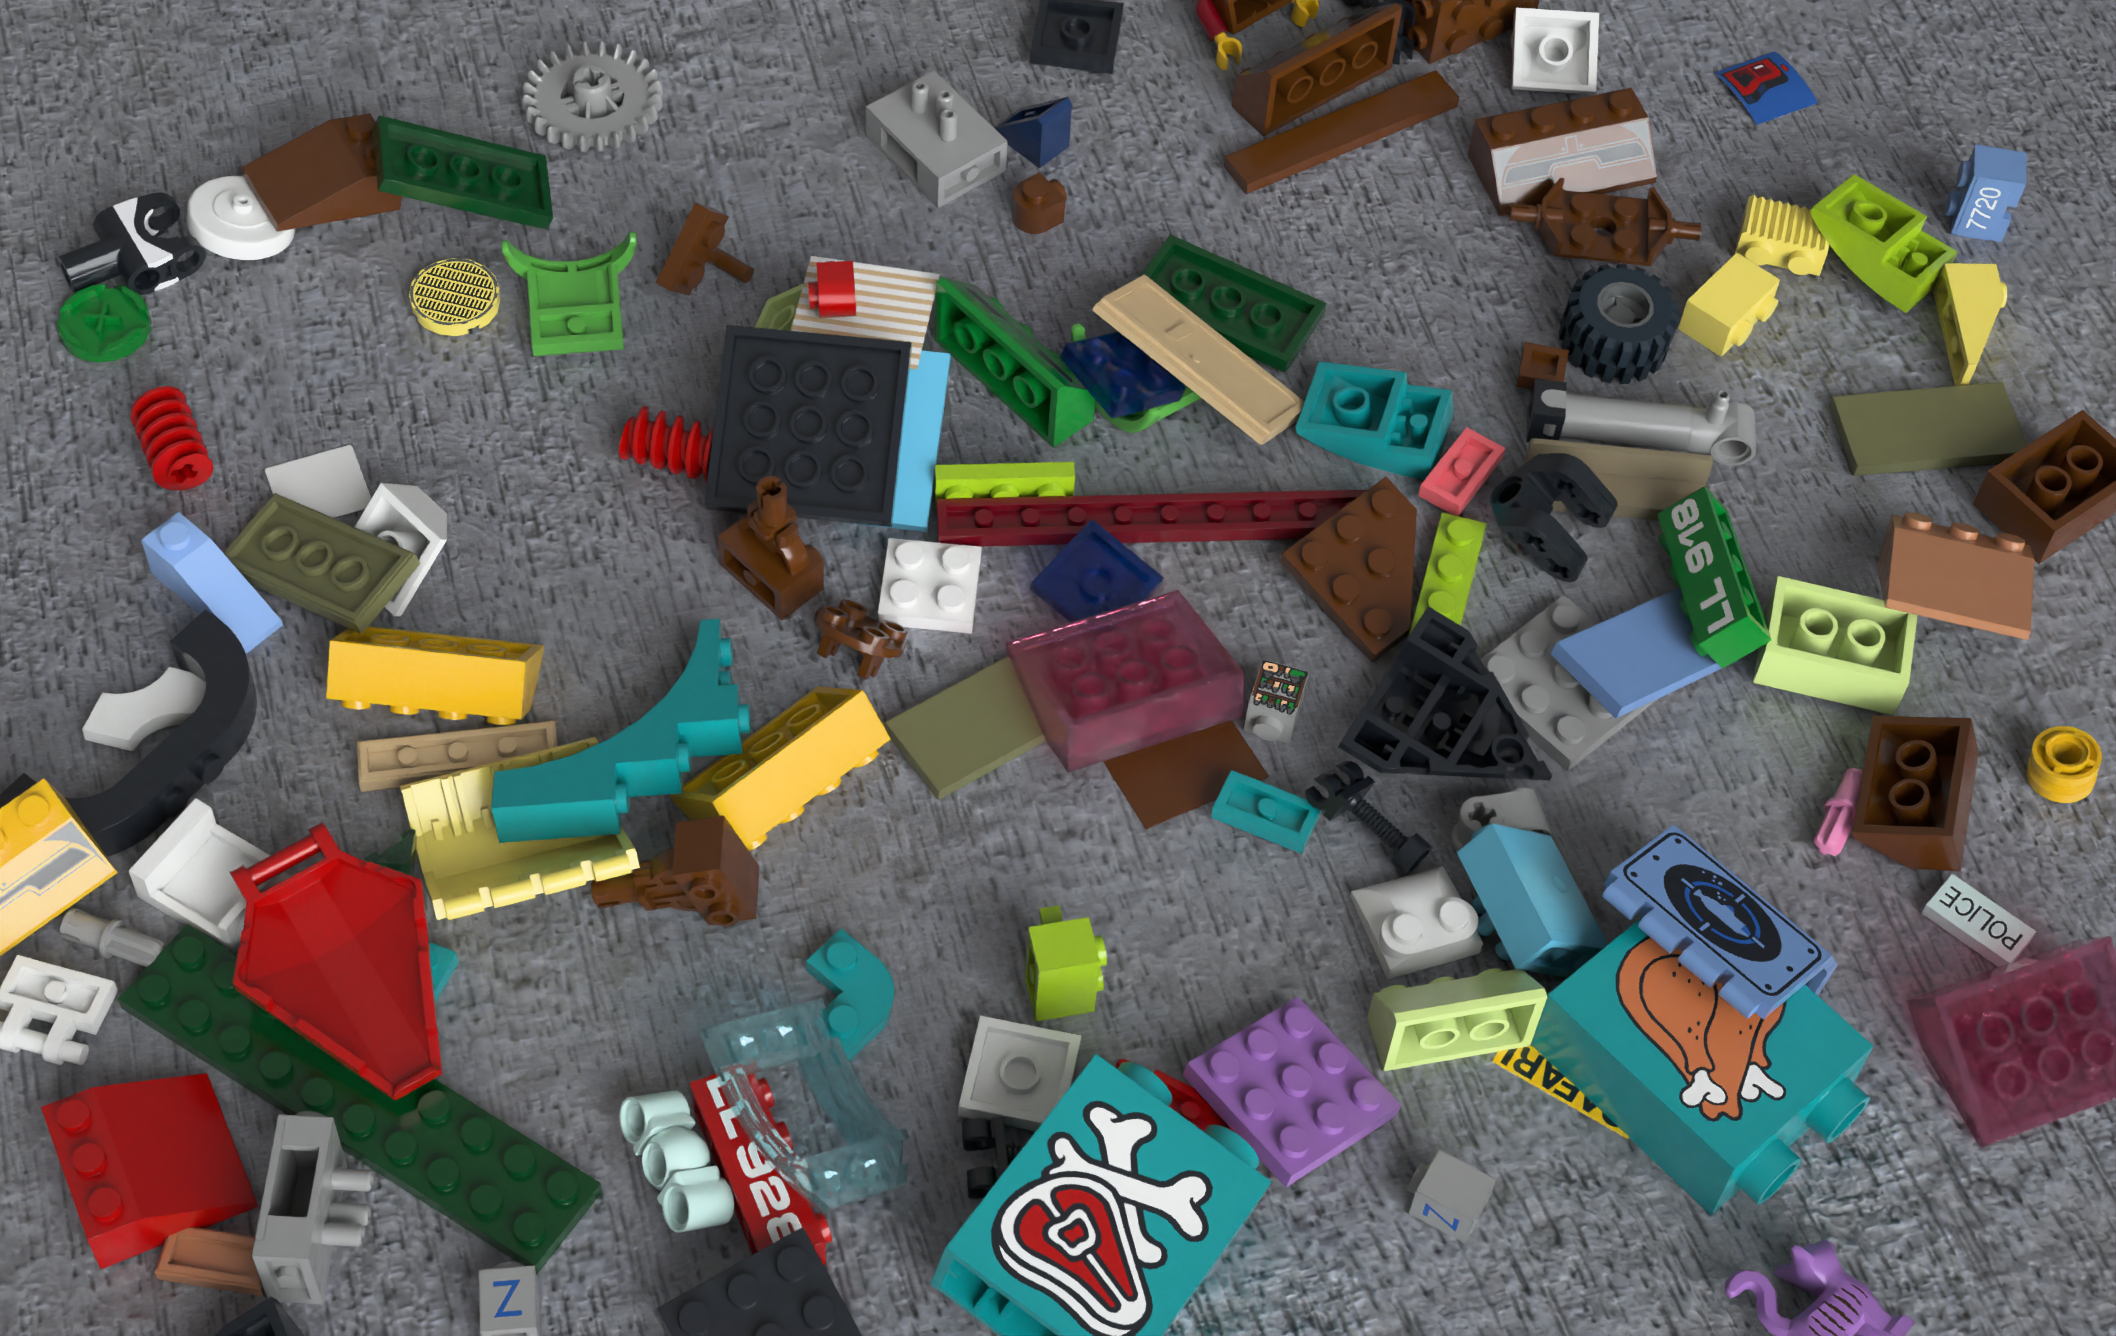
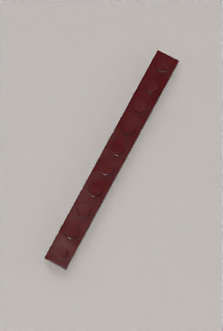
(1138, 517)

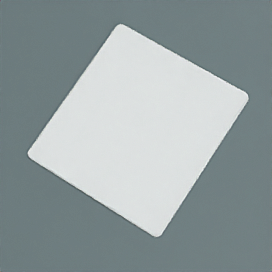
(324, 482)

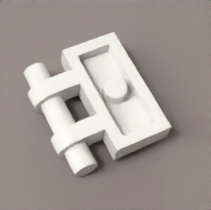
(55, 996)

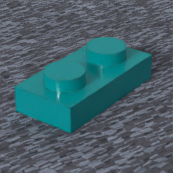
(1265, 811)

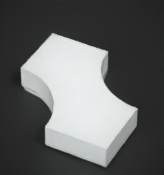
(132, 716)

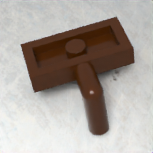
(698, 246)

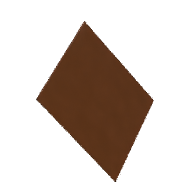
(1183, 772)

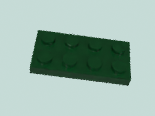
(462, 172)
(1243, 306)

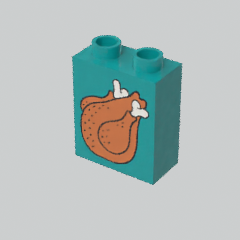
(1693, 1076)

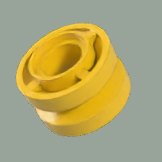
(2063, 764)

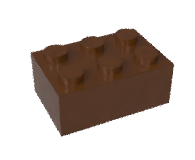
(2054, 486)

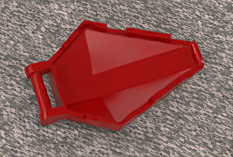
(343, 960)

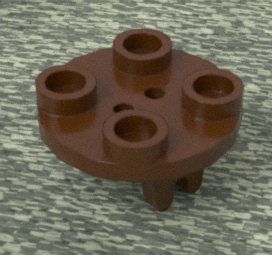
(853, 628)

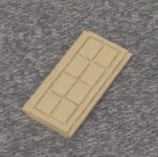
(1201, 358)

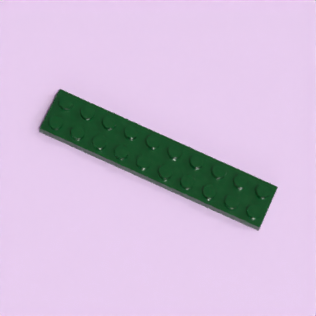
(423, 1142)

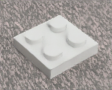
(930, 585)
(1017, 1072)

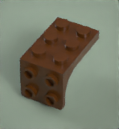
(1454, 25)

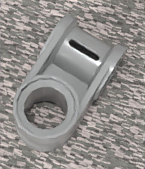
(1513, 809)

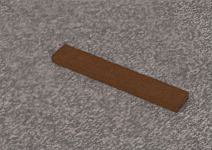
(1340, 132)

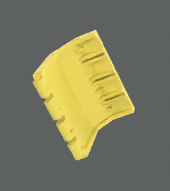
(468, 865)

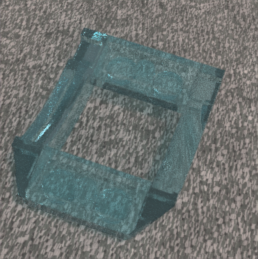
(799, 1035)

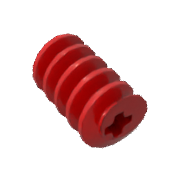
(170, 439)
(667, 444)

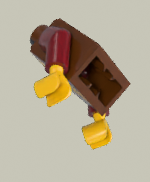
(1232, 16)

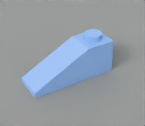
(208, 580)

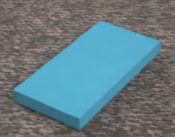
(920, 441)

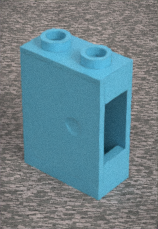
(1530, 901)

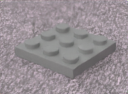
(1545, 695)

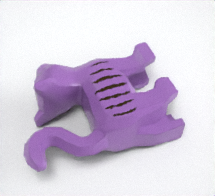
(1841, 1303)

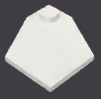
(410, 521)

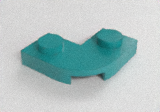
(861, 988)

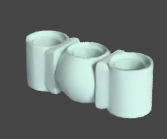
(676, 1161)

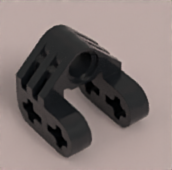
(1524, 507)

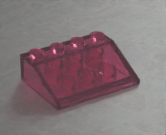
(1126, 680)
(2025, 1038)

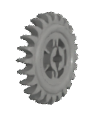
(596, 85)

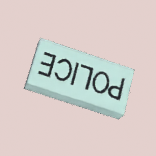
(1978, 922)

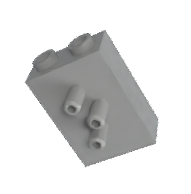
(936, 138)
(304, 1208)

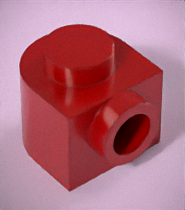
(833, 290)

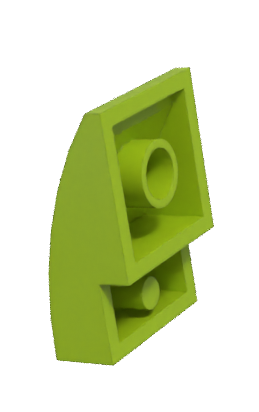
(1882, 241)

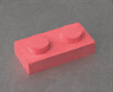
(1461, 472)

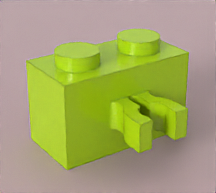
(1063, 966)

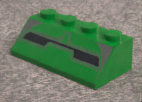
(1010, 361)

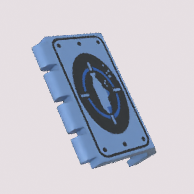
(1717, 923)

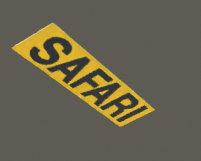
(1538, 1071)

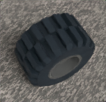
(1619, 323)

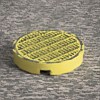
(454, 296)

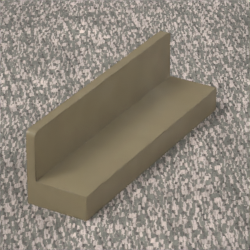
(1637, 478)

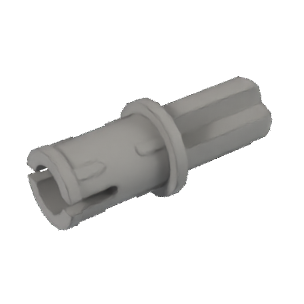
(110, 937)

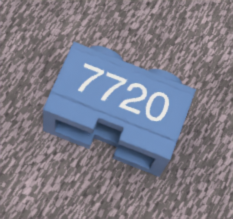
(1985, 189)

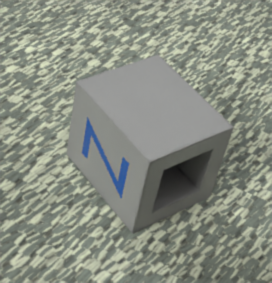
(1450, 1195)
(509, 1300)

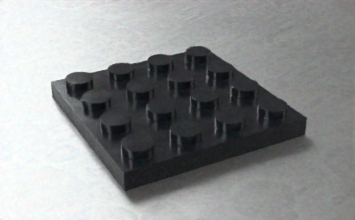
(816, 416)

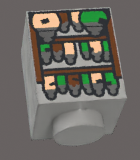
(1276, 701)

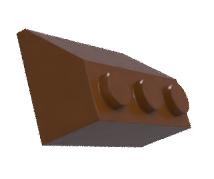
(1917, 790)

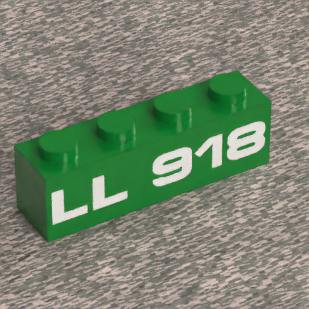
(1712, 578)

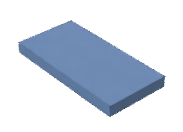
(1635, 655)

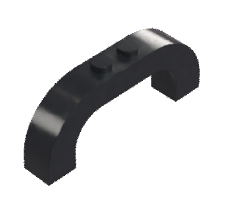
(188, 756)

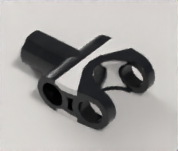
(132, 248)

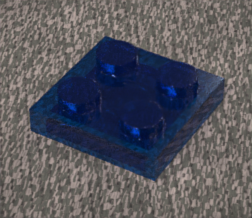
(1121, 374)
(1095, 576)

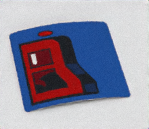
(1768, 87)

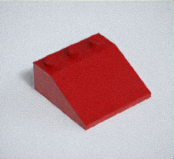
(147, 1162)

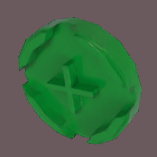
(103, 323)

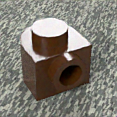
(1038, 204)

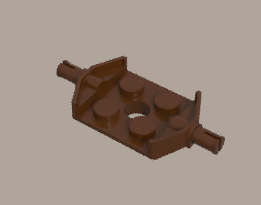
(1637, 225)

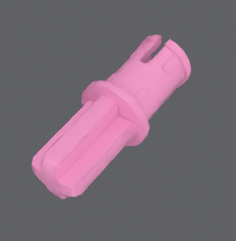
(1839, 814)

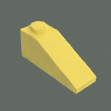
(1967, 308)

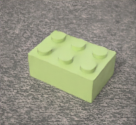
(1836, 646)

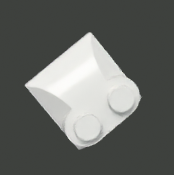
(1554, 51)
(1417, 922)

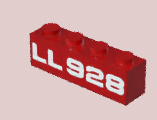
(762, 1199)

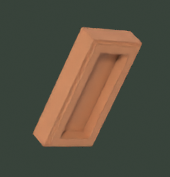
(210, 1260)

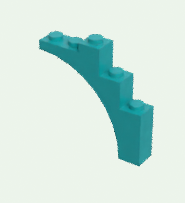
(594, 787)

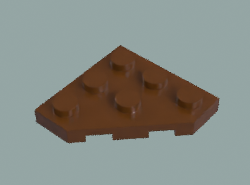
(1362, 567)

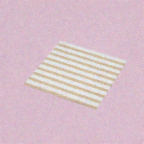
(888, 306)

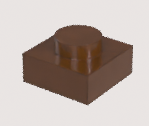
(1541, 363)

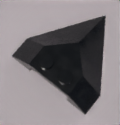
(1442, 713)

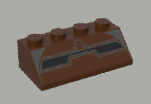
(1318, 69)
(1589, 141)

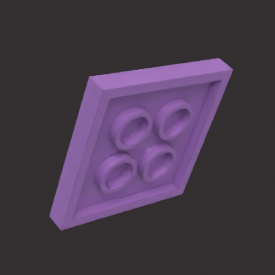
(1291, 1091)

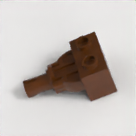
(768, 553)
(702, 873)

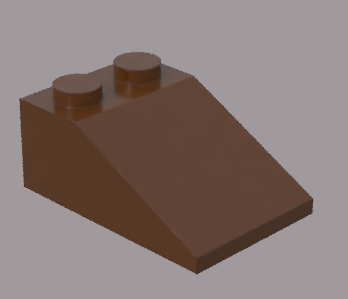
(321, 176)

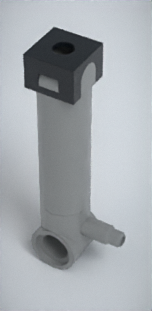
(1722, 430)

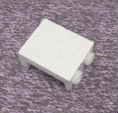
(190, 875)

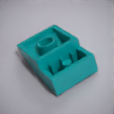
(1376, 418)

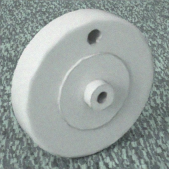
(232, 222)

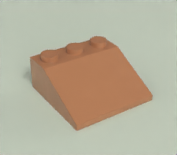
(1957, 575)

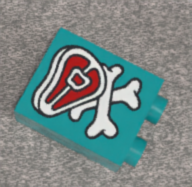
(1103, 1215)

